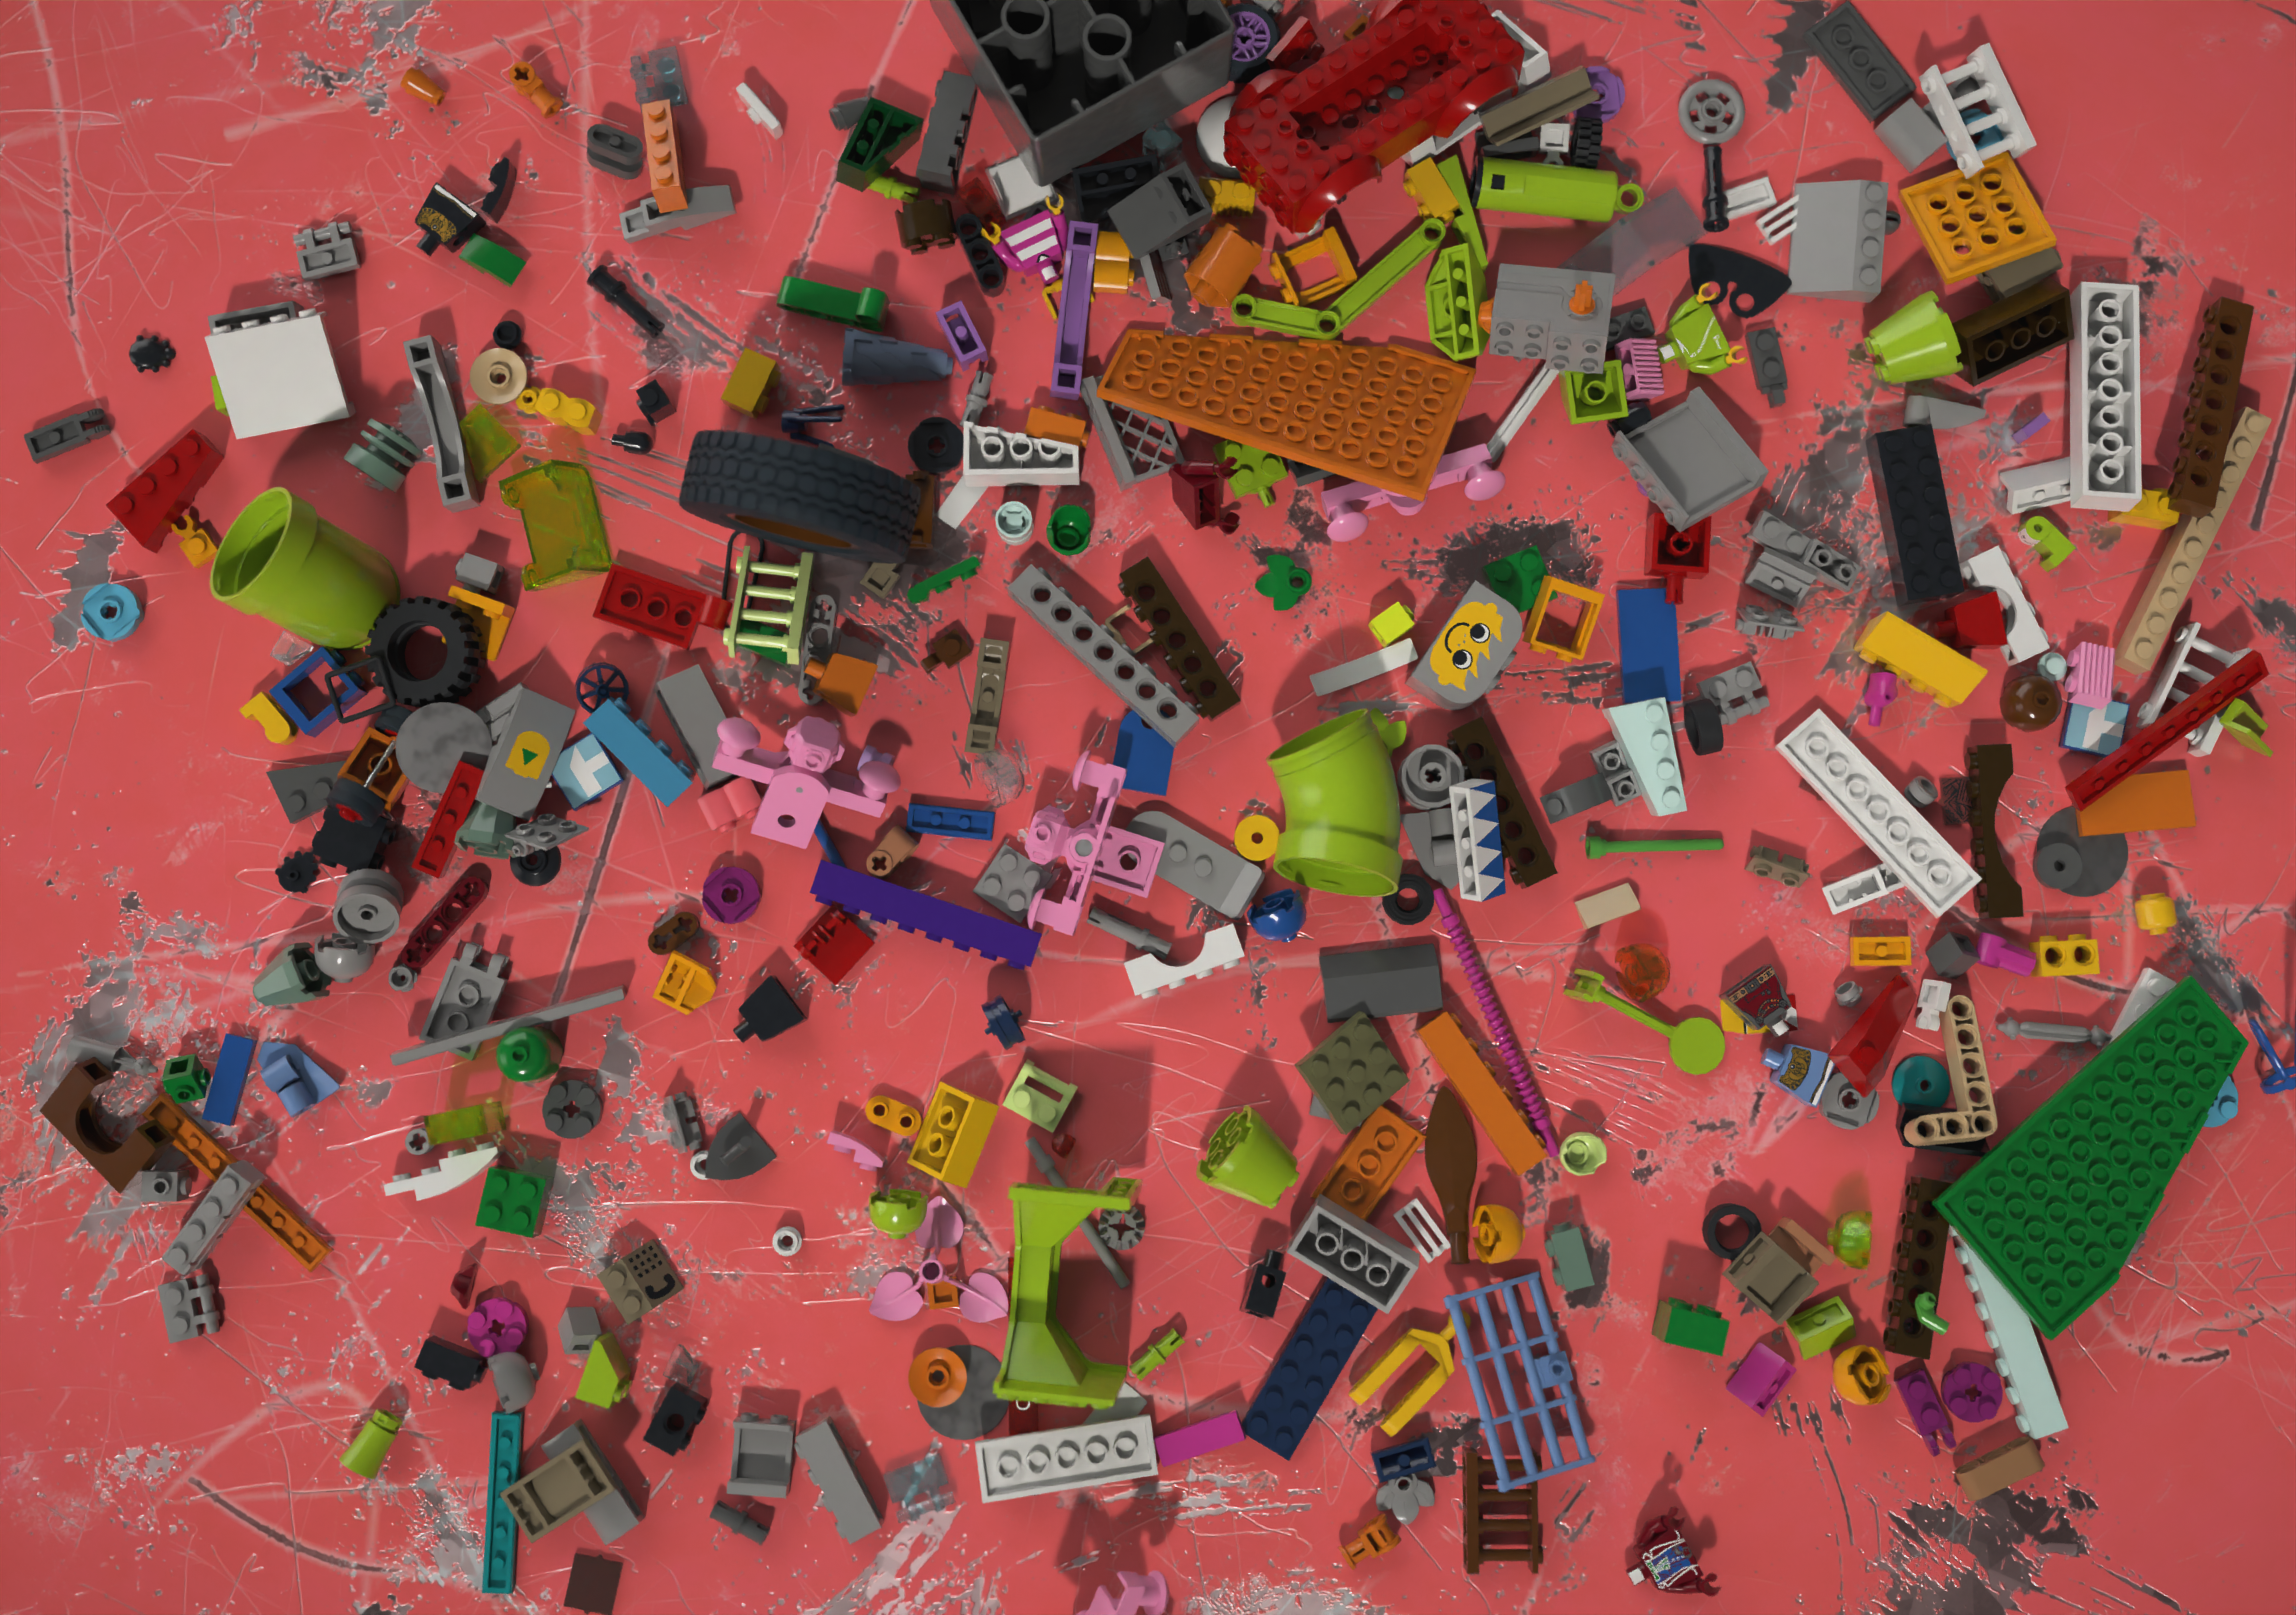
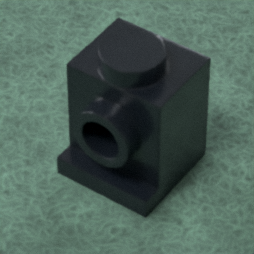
(654, 402)

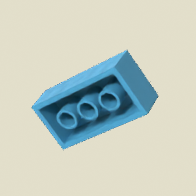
(639, 751)

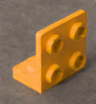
(488, 615)

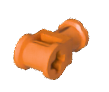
(534, 89)
(1370, 1541)

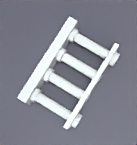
(2000, 99)
(2205, 736)

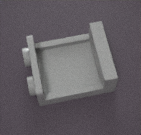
(762, 1456)

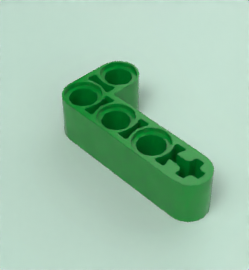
(856, 309)

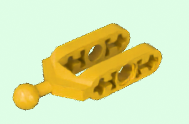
(1437, 1346)

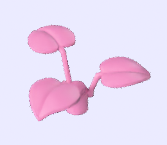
(898, 1297)

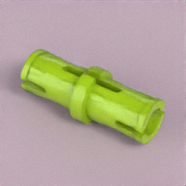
(892, 188)
(1157, 1354)

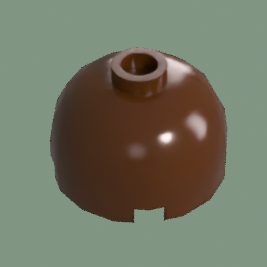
(2031, 703)

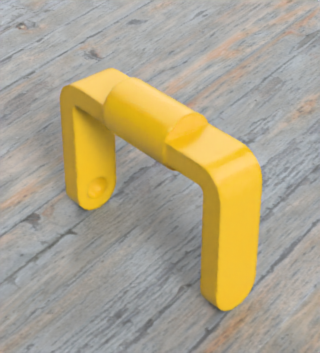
(1056, 287)

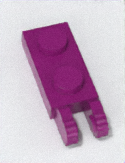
(1924, 1409)

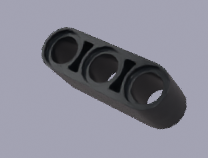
(981, 268)

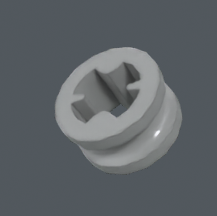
(412, 1136)

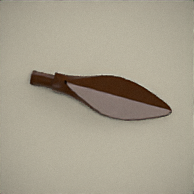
(1452, 1168)

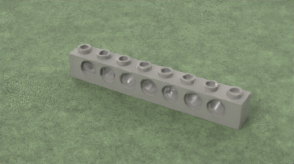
(1037, 580)

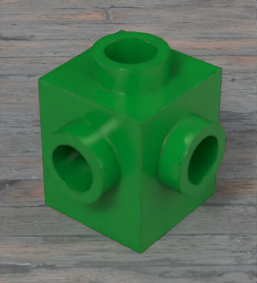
(185, 1078)

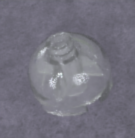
(1001, 774)

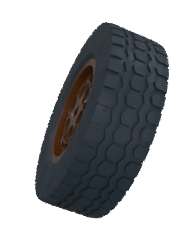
(800, 496)

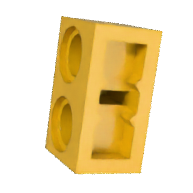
(2064, 959)

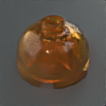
(1643, 971)

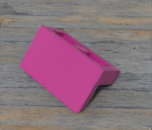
(1761, 1379)

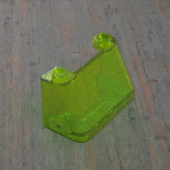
(559, 523)

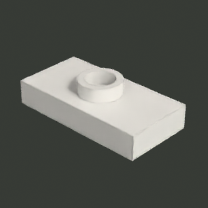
(758, 111)

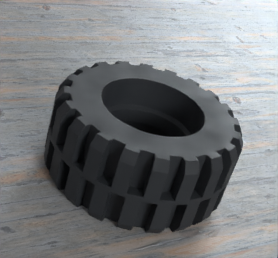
(462, 658)

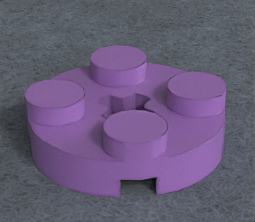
(1612, 91)

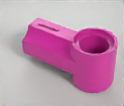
(1997, 953)

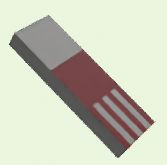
(1156, 277)

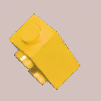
(1430, 192)

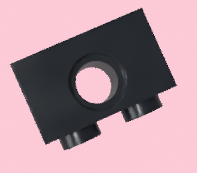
(663, 1432)

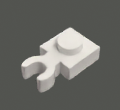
(1554, 141)
(1932, 1000)

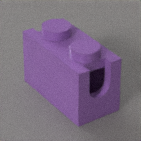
(961, 335)

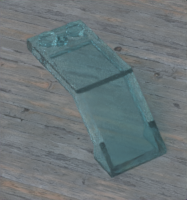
(1640, 240)

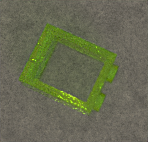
(464, 1123)

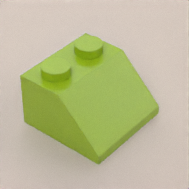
(1594, 395)
(605, 1374)

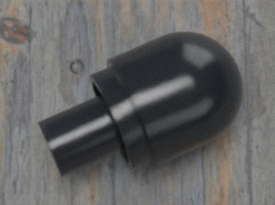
(634, 442)

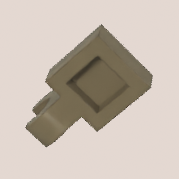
(881, 578)

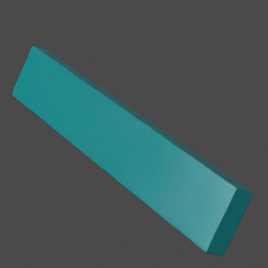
(500, 1522)

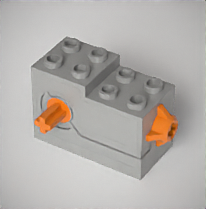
(1550, 316)

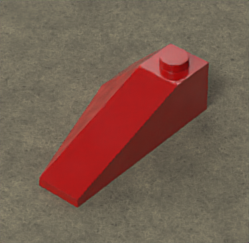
(1871, 1042)

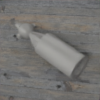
(111, 1056)

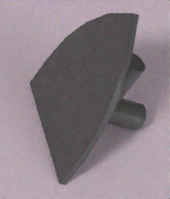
(736, 1151)

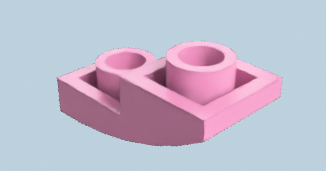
(864, 1154)

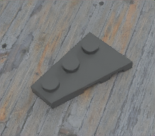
(304, 788)

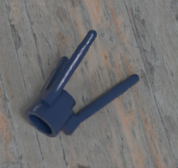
(797, 421)

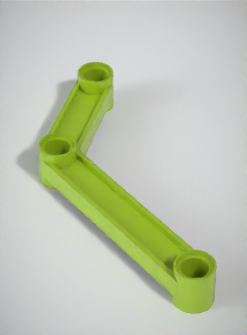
(1353, 302)

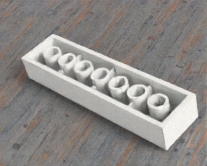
(2105, 397)

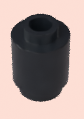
(1638, 416)

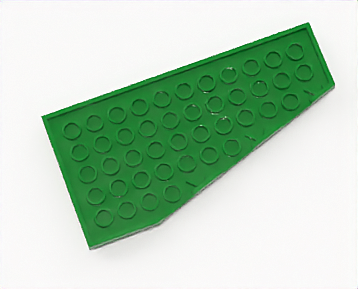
(2090, 1165)

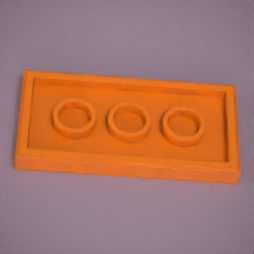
(2141, 805)
(1370, 1162)

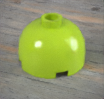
(898, 1212)

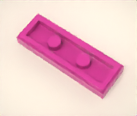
(1199, 1438)

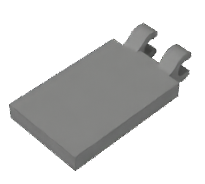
(466, 998)

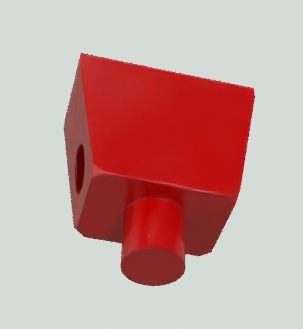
(1973, 624)

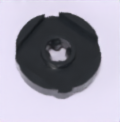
(925, 434)

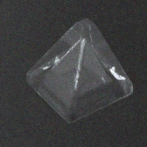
(290, 649)
(681, 1367)

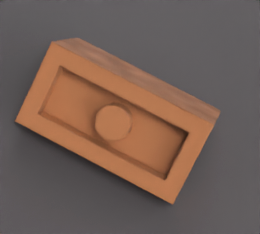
(1801, 1245)

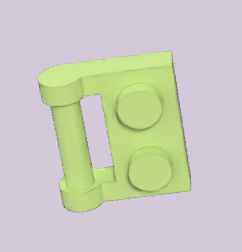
(1034, 1104)

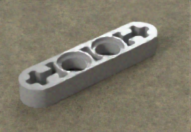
(813, 649)

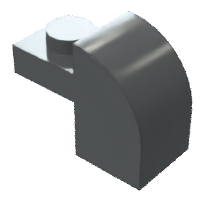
(1576, 798)

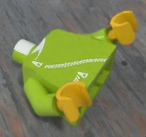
(1698, 339)

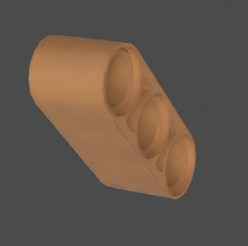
(1999, 1468)

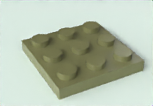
(1352, 1072)

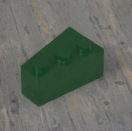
(877, 143)

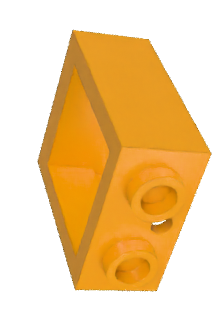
(1586, 625)

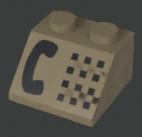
(640, 1281)

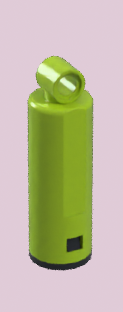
(1549, 190)

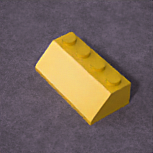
(1919, 659)

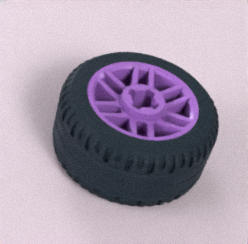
(1259, 34)

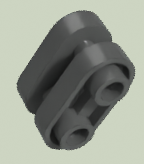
(614, 151)

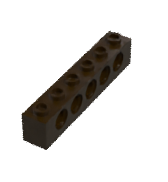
(1146, 575)
(1541, 865)
(1931, 1254)

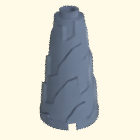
(884, 360)

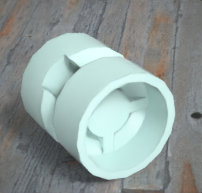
(1014, 523)

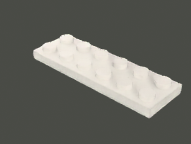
(1066, 1458)

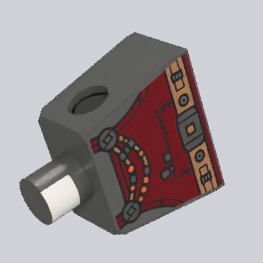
(1759, 1000)

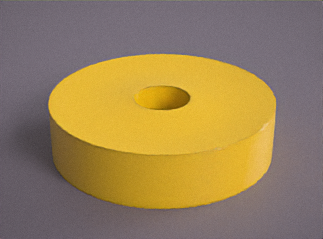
(1244, 843)

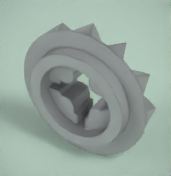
(1130, 1237)

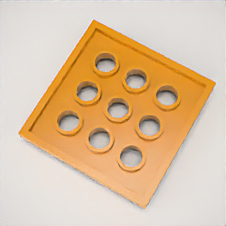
(1996, 224)

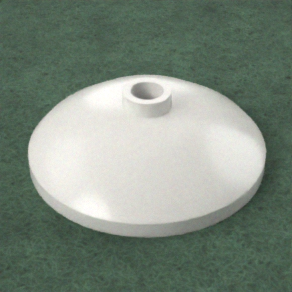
(1210, 138)

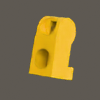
(277, 724)

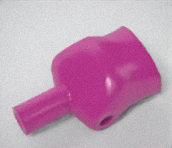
(1881, 692)

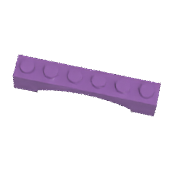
(1073, 310)

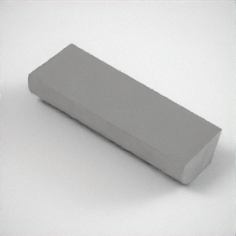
(695, 719)
(615, 1512)

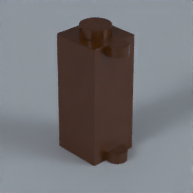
(925, 521)

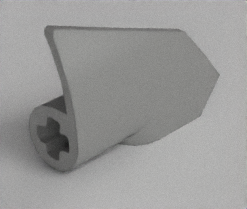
(1434, 844)

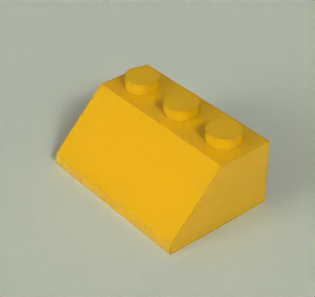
(953, 1135)

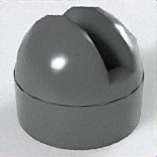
(1892, 226)

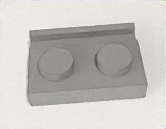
(1781, 577)

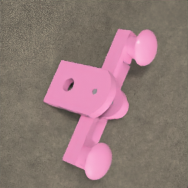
(1346, 502)

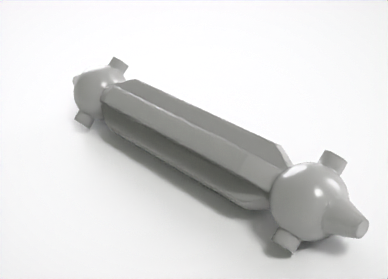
(2054, 1032)

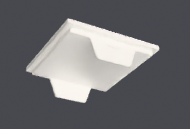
(1016, 189)

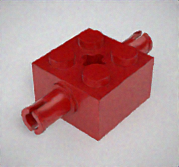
(1666, 561)

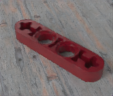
(448, 926)

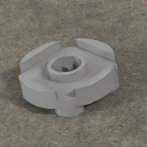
(1833, 1107)

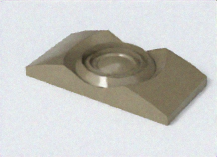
(559, 1490)

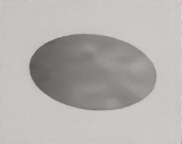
(435, 741)
(2102, 855)
(977, 1408)

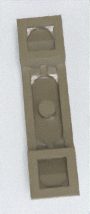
(987, 695)

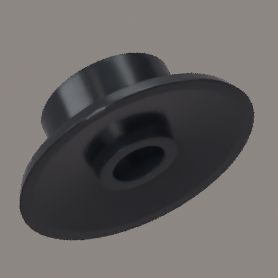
(540, 873)

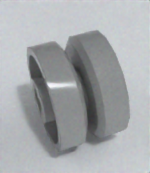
(1437, 761)
(368, 906)

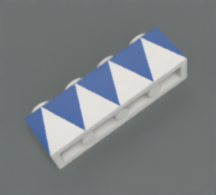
(1477, 839)

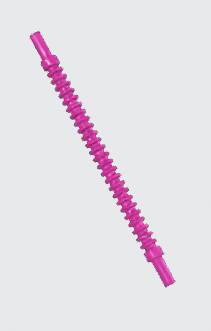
(1541, 1123)

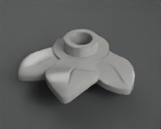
(1405, 1499)

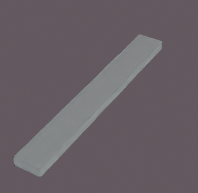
(504, 1026)

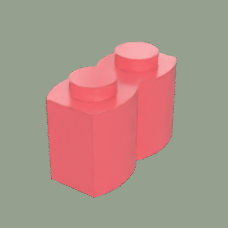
(731, 803)

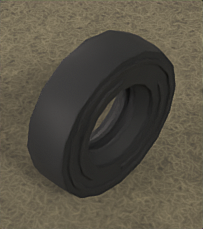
(1424, 907)

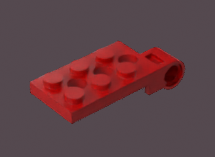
(704, 608)

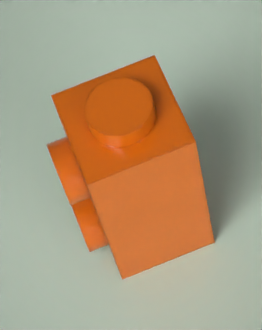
(1047, 424)

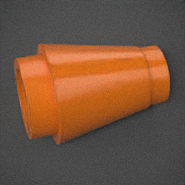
(422, 87)

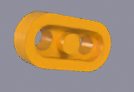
(893, 1115)

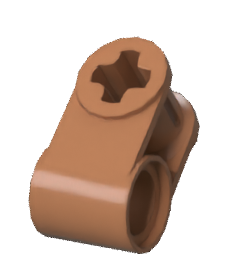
(895, 848)

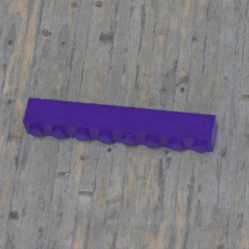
(925, 913)

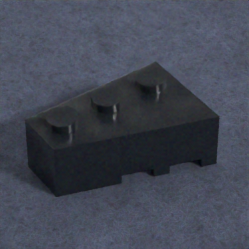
(1106, 184)

